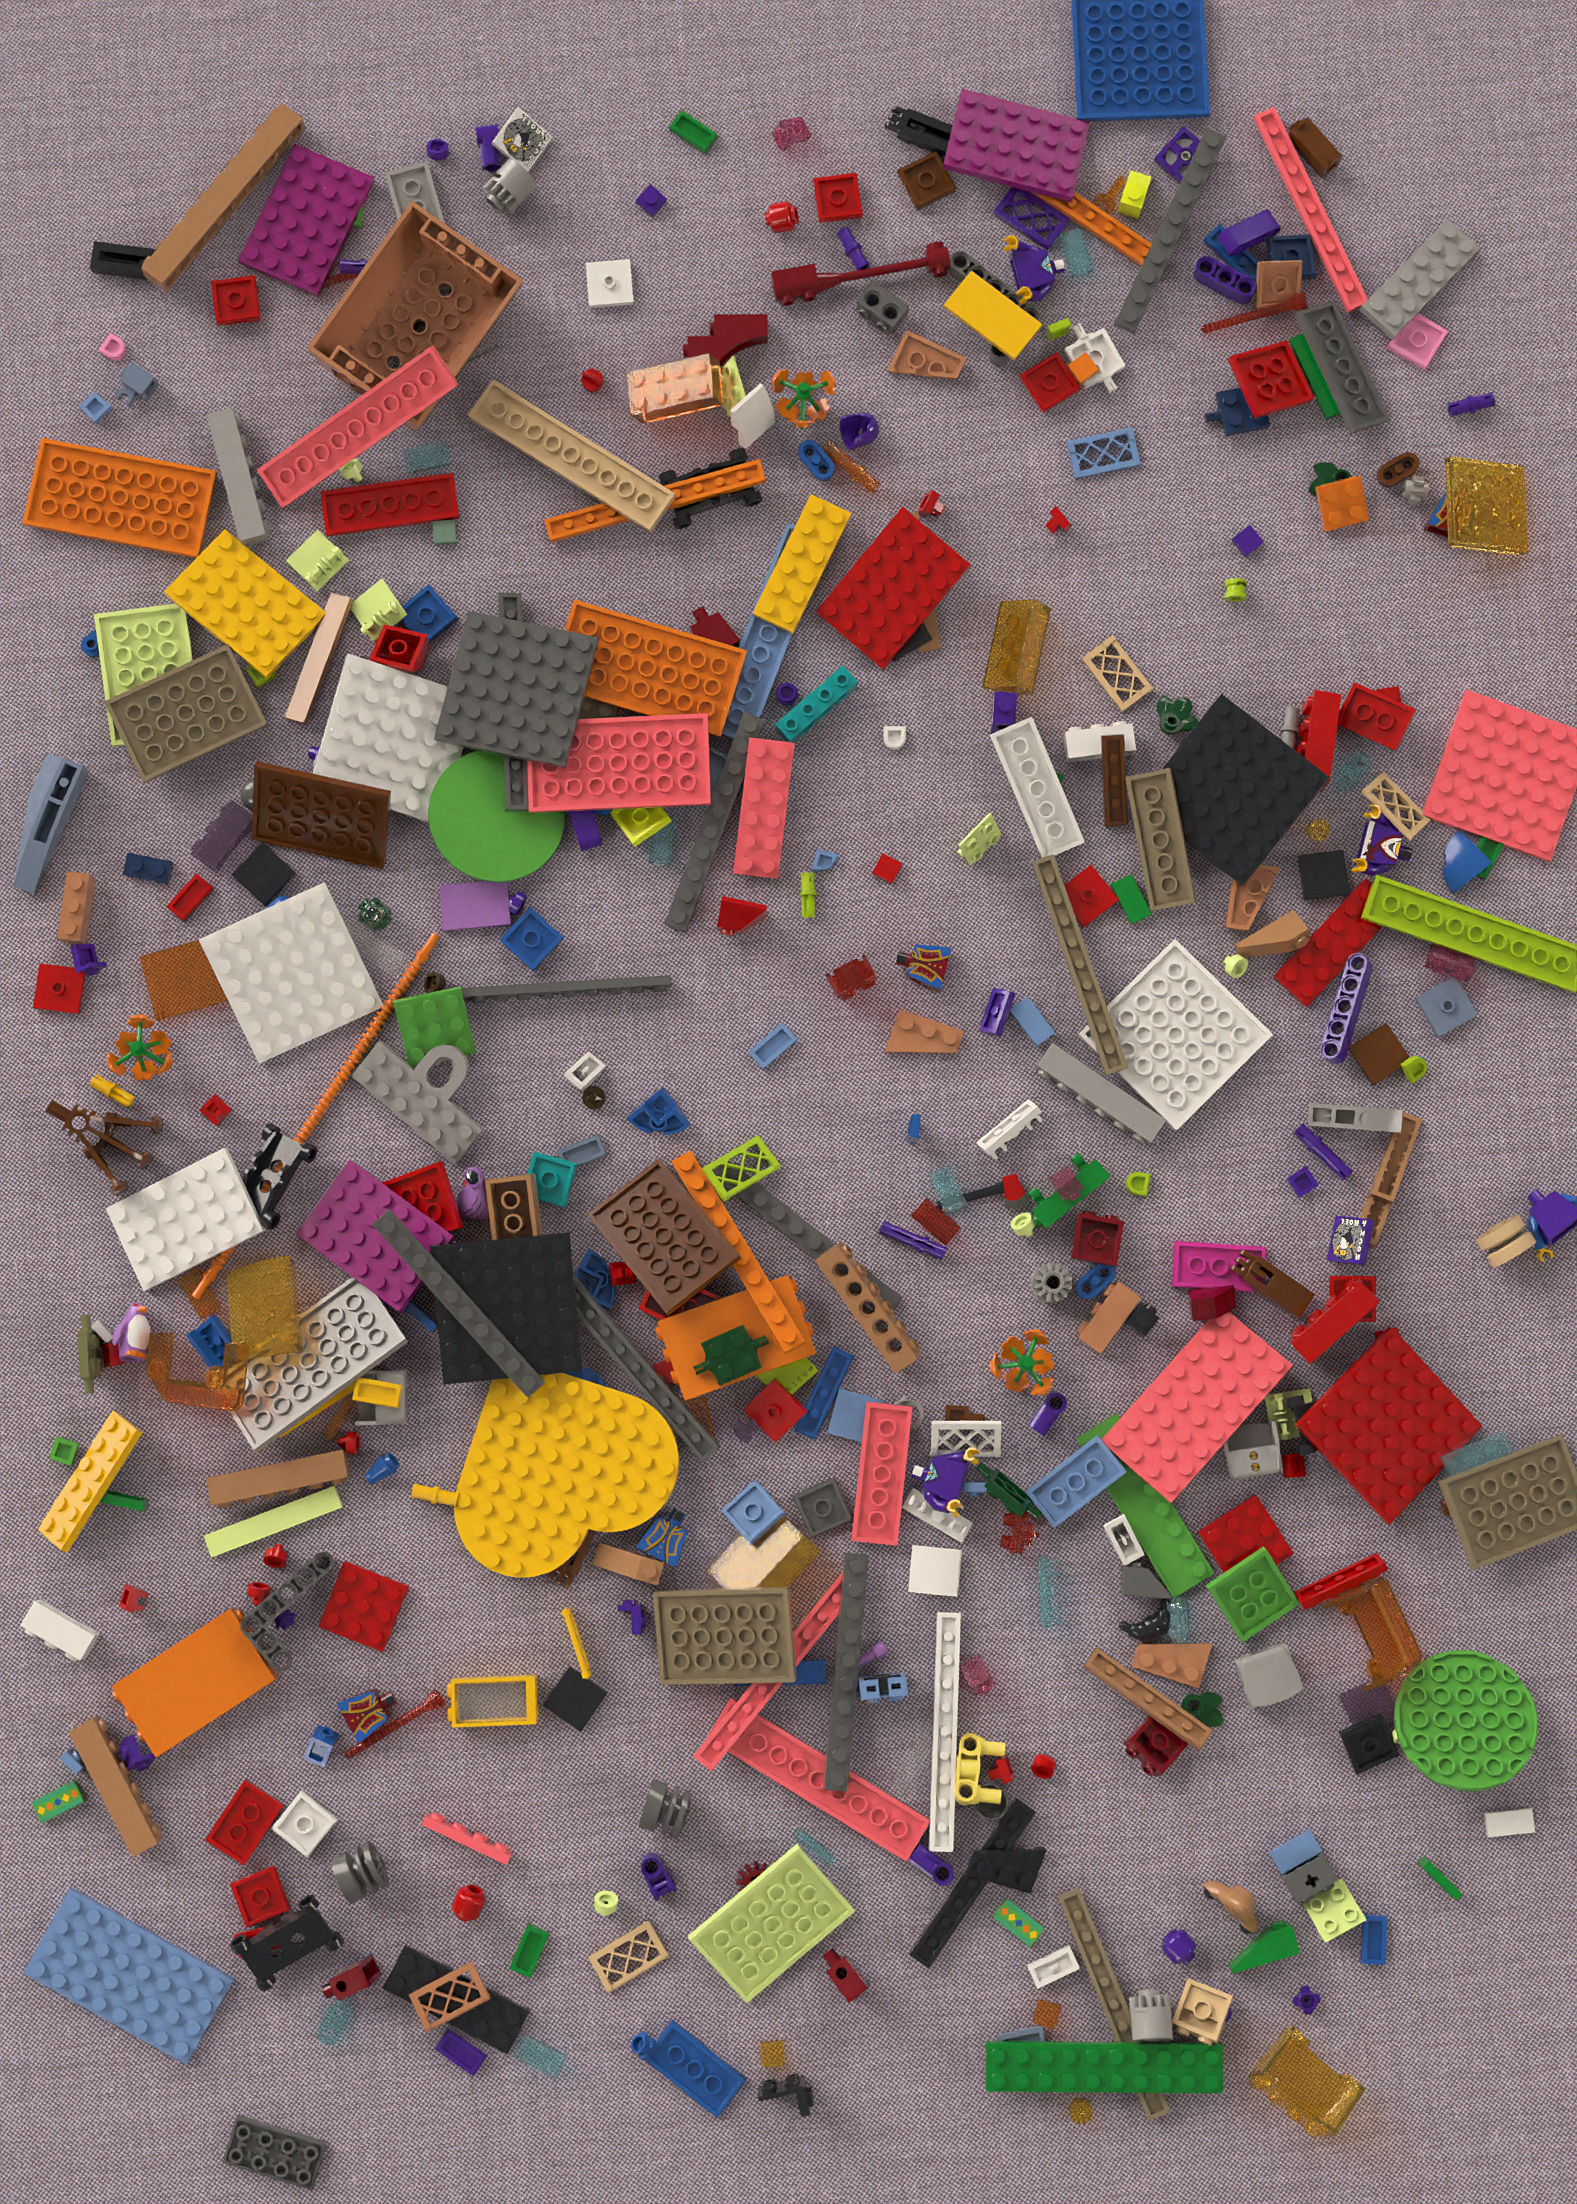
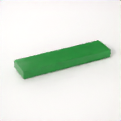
(1314, 376)

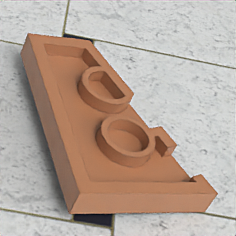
(925, 358)

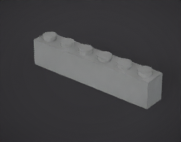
(238, 478)
(1101, 1094)

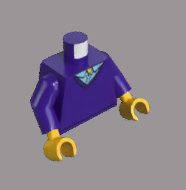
(1032, 269)
(945, 1480)

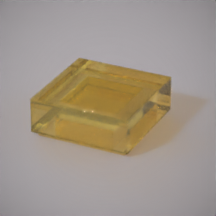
(772, 2053)

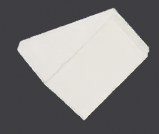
(584, 1071)
(1123, 1540)

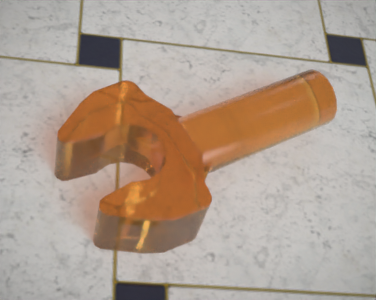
(1109, 196)

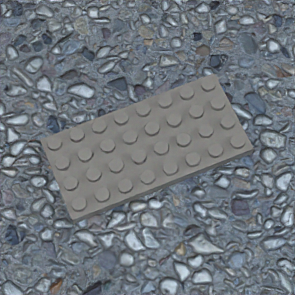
(341, 1342)

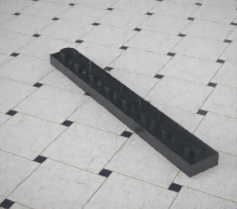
(969, 1888)

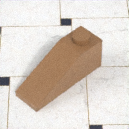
(1277, 937)
(628, 1563)

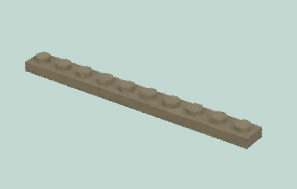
(1079, 965)
(1105, 1984)

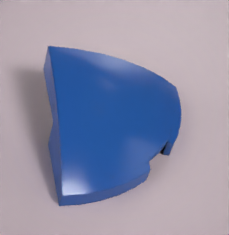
(1462, 862)
(659, 1114)
(595, 1278)

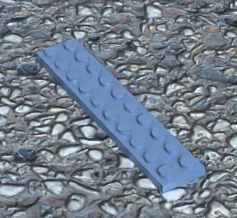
(765, 653)

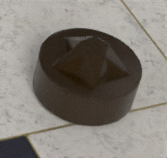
(434, 982)
(593, 1098)

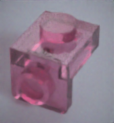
(790, 132)

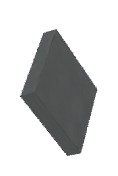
(822, 1507)

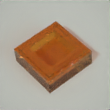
(1046, 2013)

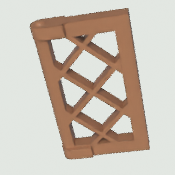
(431, 1987)

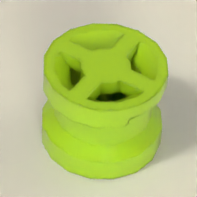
(1235, 590)

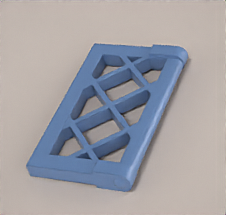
(1118, 465)

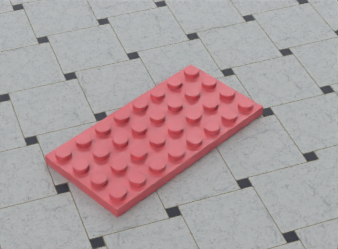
(628, 766)
(1196, 1404)

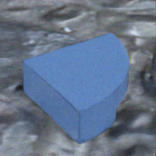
(823, 860)

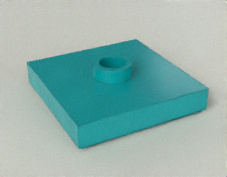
(553, 1178)

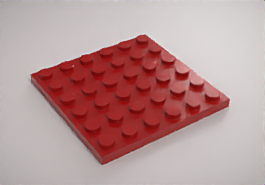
(1388, 1425)

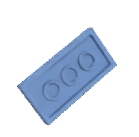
(1076, 1481)

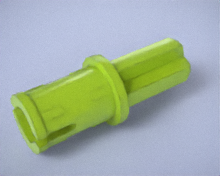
(808, 894)

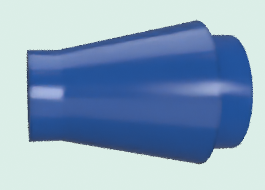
(383, 1467)

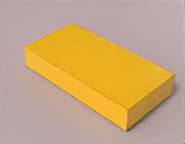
(377, 1392)

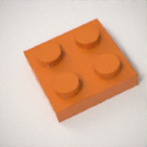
(1342, 503)

